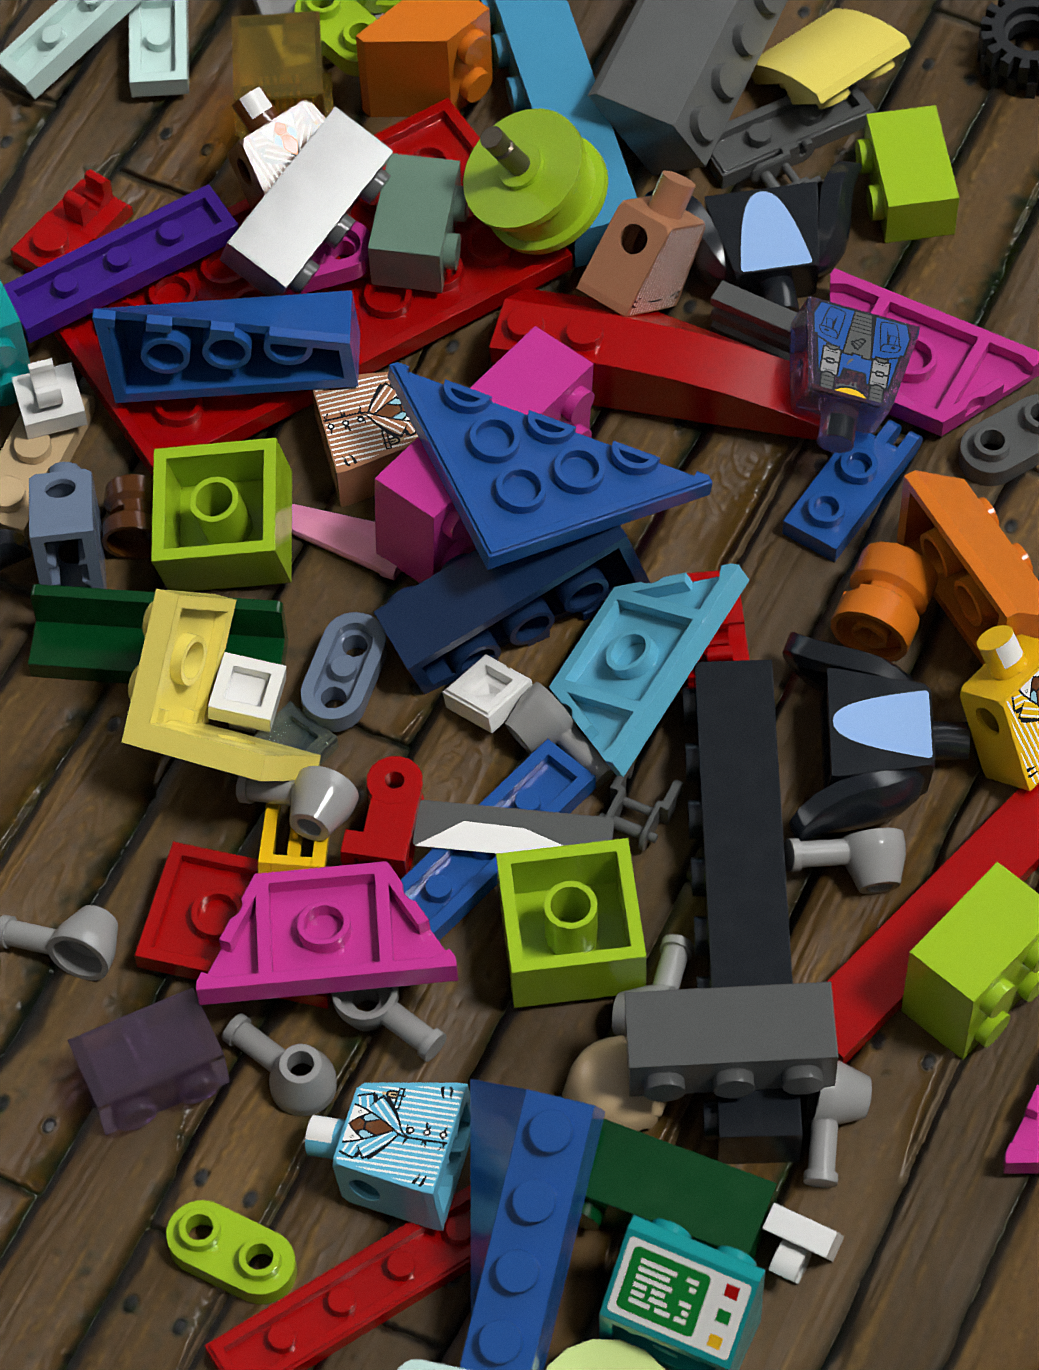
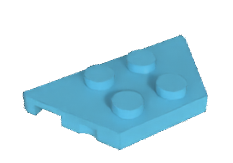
(640, 657)

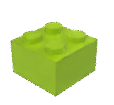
(222, 515)
(571, 922)
(976, 964)

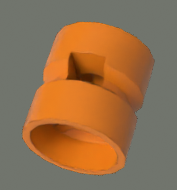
(886, 600)

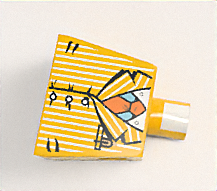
(1004, 707)

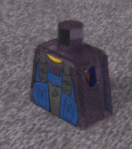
(846, 369)

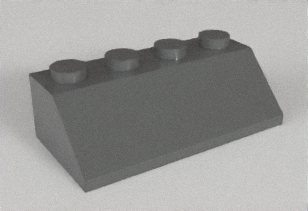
(681, 75)

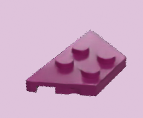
(954, 364)
(324, 936)

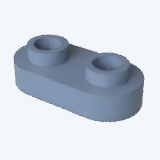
(342, 676)

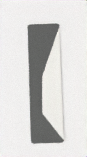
(503, 829)

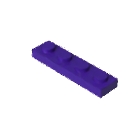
(120, 262)

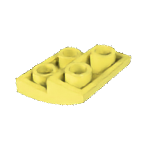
(830, 56)

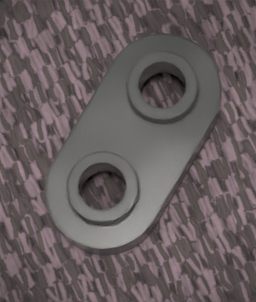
(1014, 433)

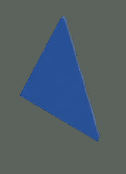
(529, 477)

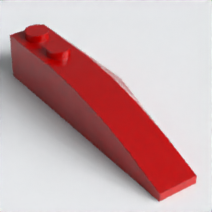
(660, 363)

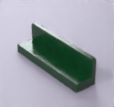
(101, 635)

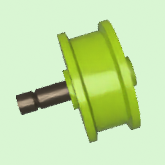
(535, 181)

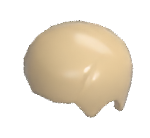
(601, 1080)

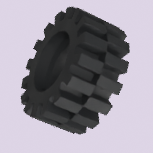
(999, 56)

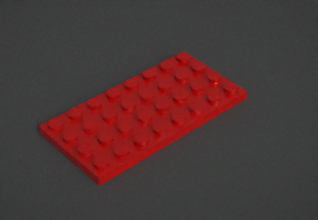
(389, 318)

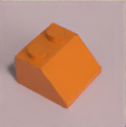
(425, 55)

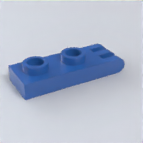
(849, 490)

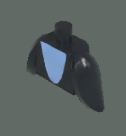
(776, 236)
(873, 737)

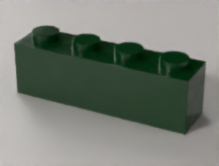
(671, 1183)

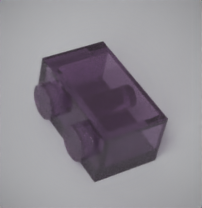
(149, 1062)

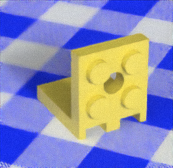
(174, 686)

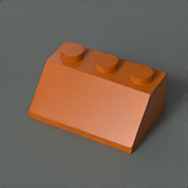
(980, 572)

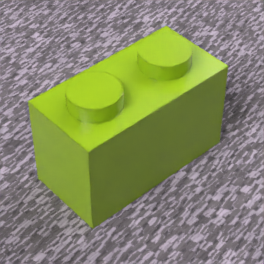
(908, 174)

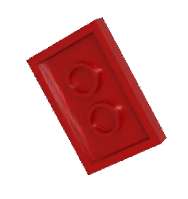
(191, 910)

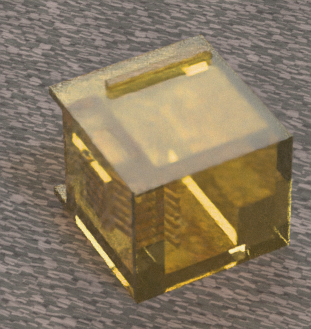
(282, 57)

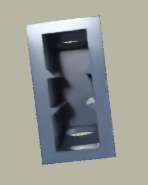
(62, 511)

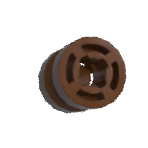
(129, 526)

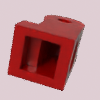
(394, 803)

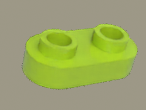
(339, 26)
(226, 1252)

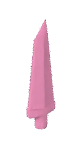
(343, 536)

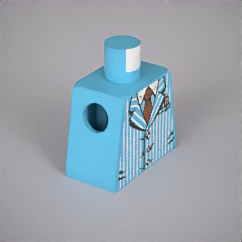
(398, 1148)

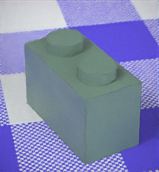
(416, 223)

